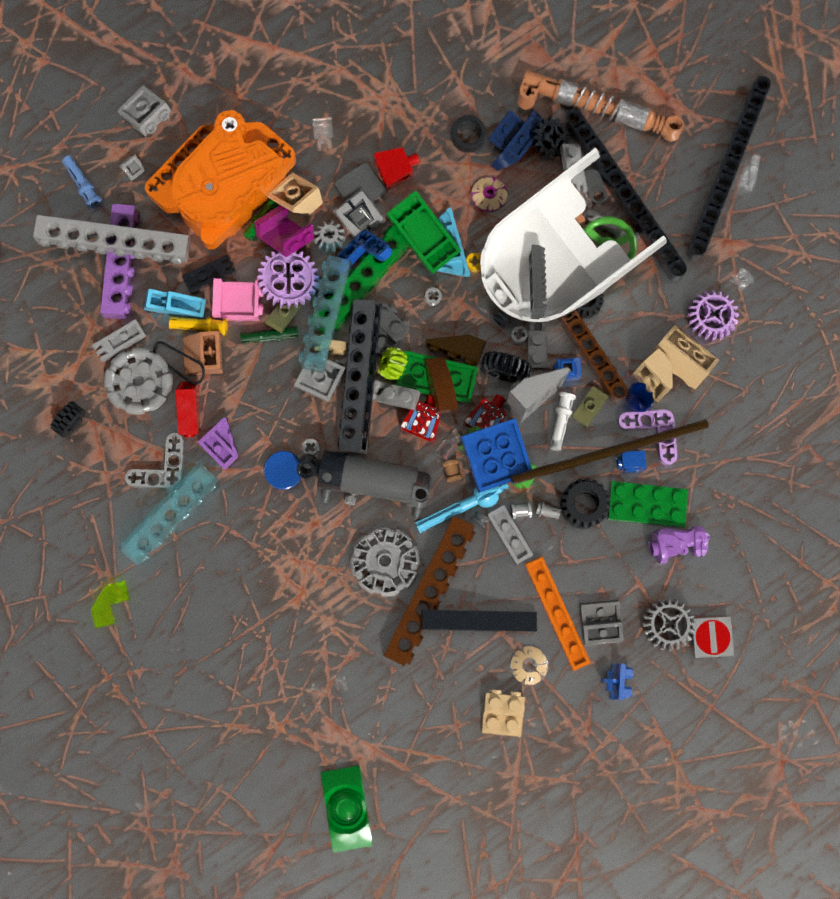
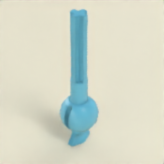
(484, 499)

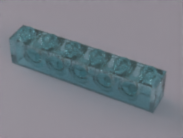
(318, 361)
(129, 545)

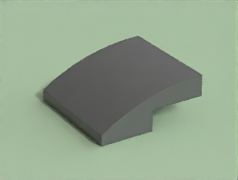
(360, 178)
(601, 622)

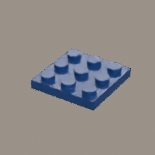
(495, 454)

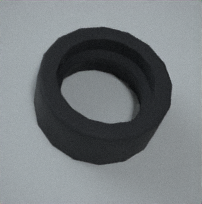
(468, 120)

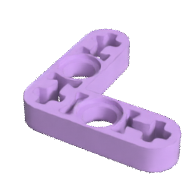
(660, 427)

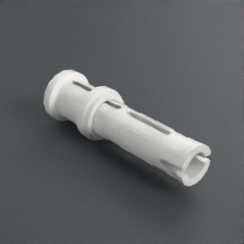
(563, 413)

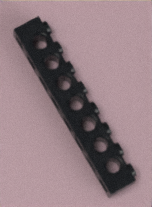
(365, 385)

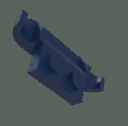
(513, 138)

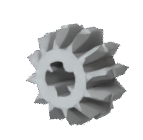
(334, 231)

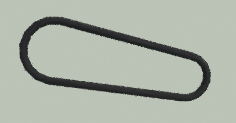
(185, 355)

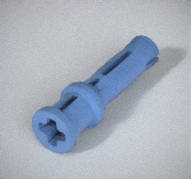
(85, 189)

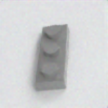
(510, 535)

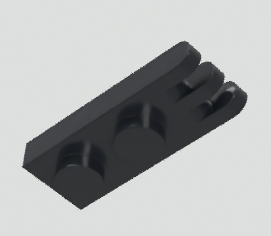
(206, 274)

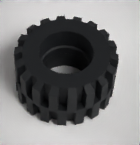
(593, 489)

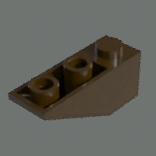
(461, 347)

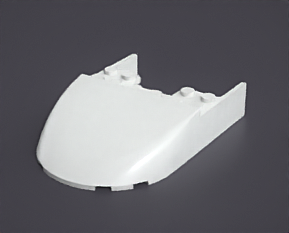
(573, 264)

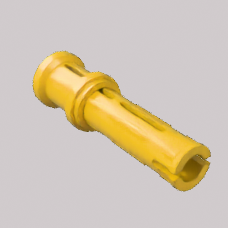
(199, 324)

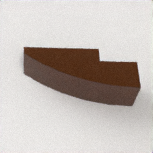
(441, 385)

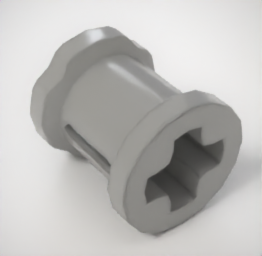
(311, 442)
(521, 510)

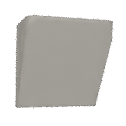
(132, 167)

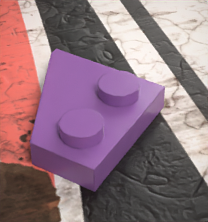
(220, 444)

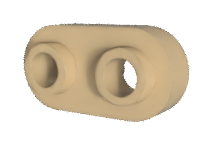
(336, 348)

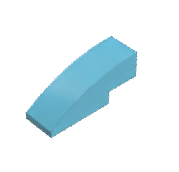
(174, 304)

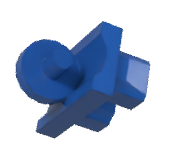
(616, 681)

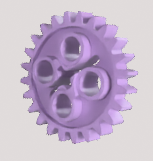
(270, 278)

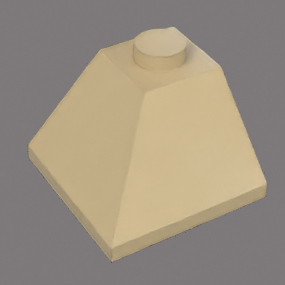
(296, 195)
(656, 374)

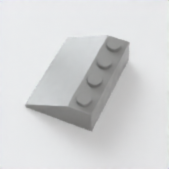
(533, 392)

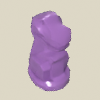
(671, 542)

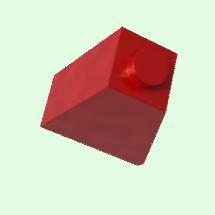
(188, 408)

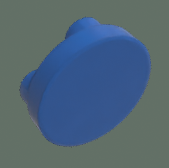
(281, 470)

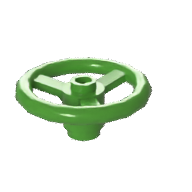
(628, 238)

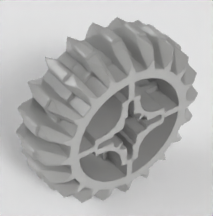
(682, 614)

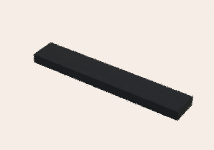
(478, 620)

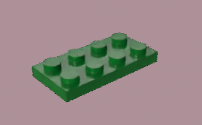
(416, 376)
(648, 504)

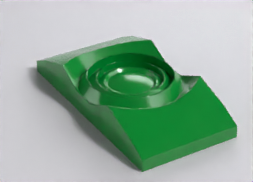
(423, 232)
(346, 809)

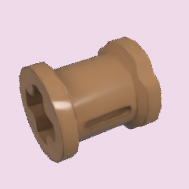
(452, 470)

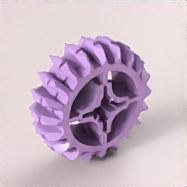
(717, 321)

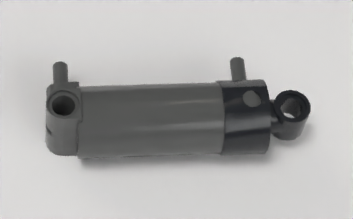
(368, 478)

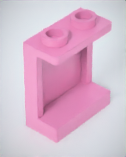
(236, 301)

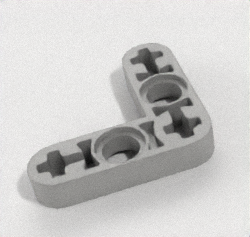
(163, 474)

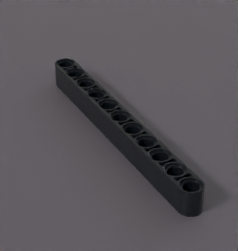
(733, 160)
(624, 185)

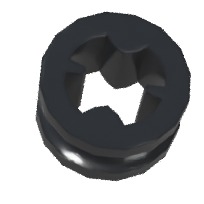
(500, 318)

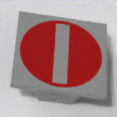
(713, 637)

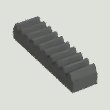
(537, 282)

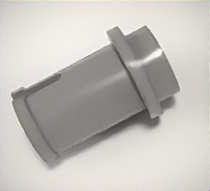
(547, 510)

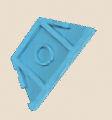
(457, 264)

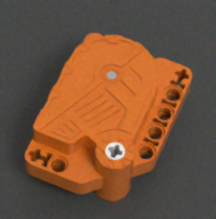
(223, 177)

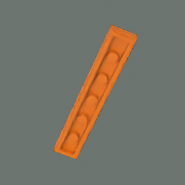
(557, 613)

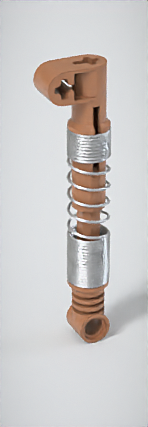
(570, 94)

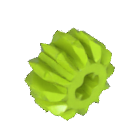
(392, 363)

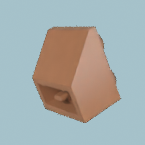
(205, 348)

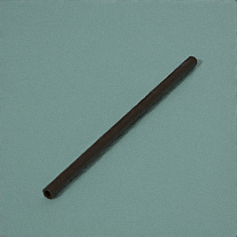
(608, 452)

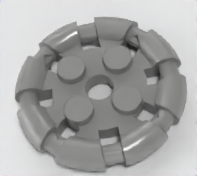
(138, 369)
(380, 572)

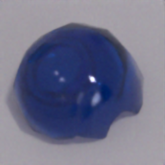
(639, 398)

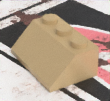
(688, 357)

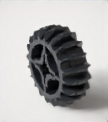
(505, 367)

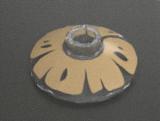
(521, 672)

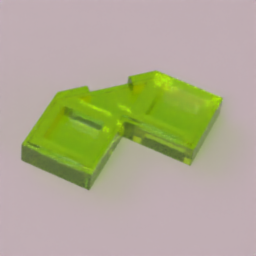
(102, 608)

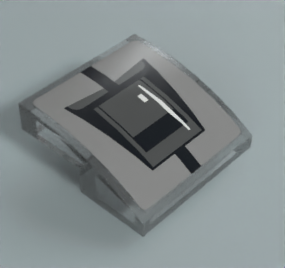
(359, 214)

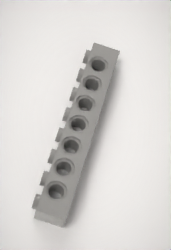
(47, 225)

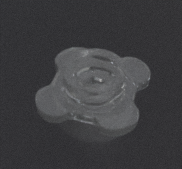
(743, 273)

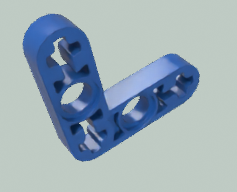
(359, 246)

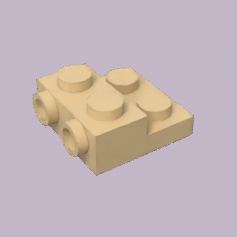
(503, 713)

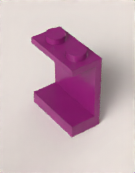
(281, 232)

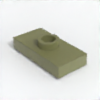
(282, 316)
(589, 406)

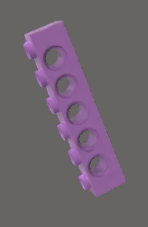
(109, 308)

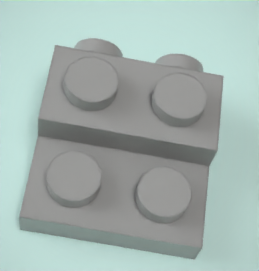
(144, 111)
(321, 384)

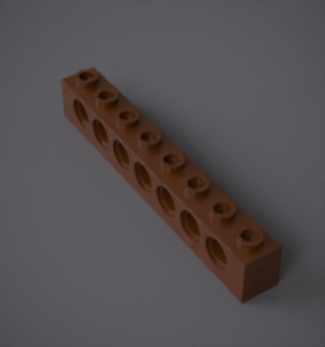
(456, 527)

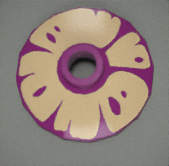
(488, 202)

